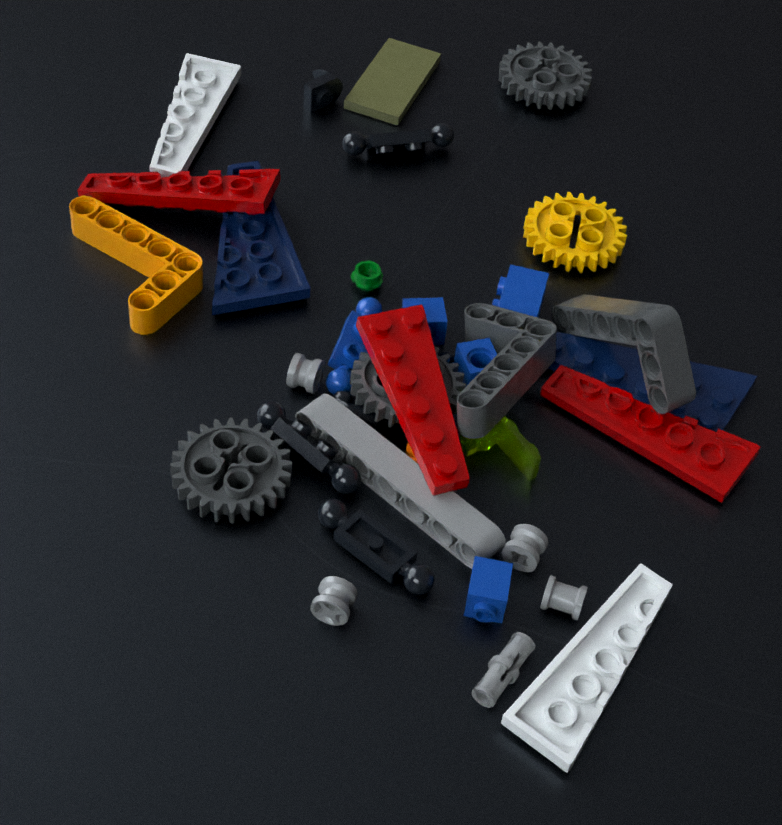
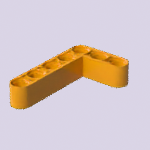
(172, 269)

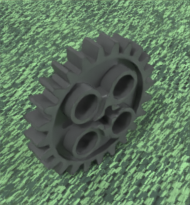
(545, 75)
(371, 393)
(244, 477)

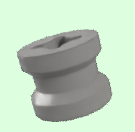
(305, 373)
(525, 547)
(334, 600)

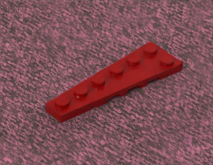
(245, 192)
(412, 378)
(679, 445)

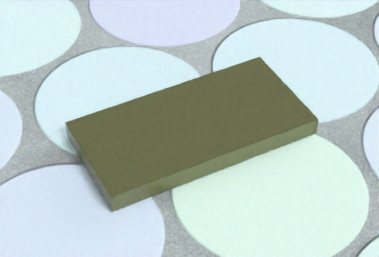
(392, 81)

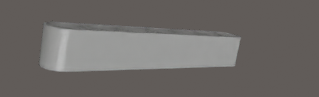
(401, 482)

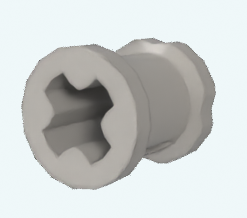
(563, 597)

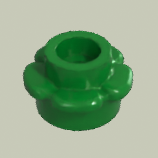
(367, 275)

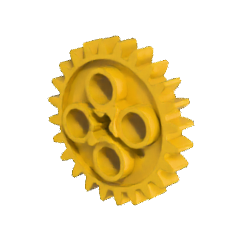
(598, 236)

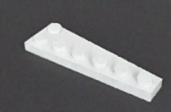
(195, 106)
(574, 689)

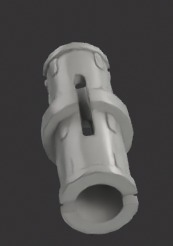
(503, 669)

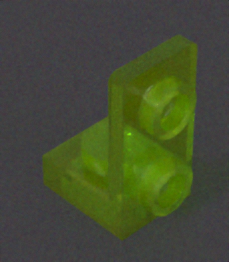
(512, 442)

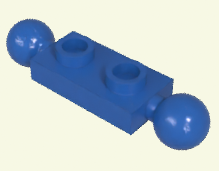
(349, 347)

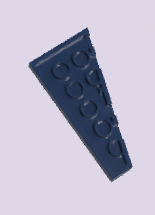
(256, 260)
(717, 389)

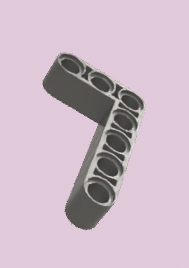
(650, 327)
(524, 352)

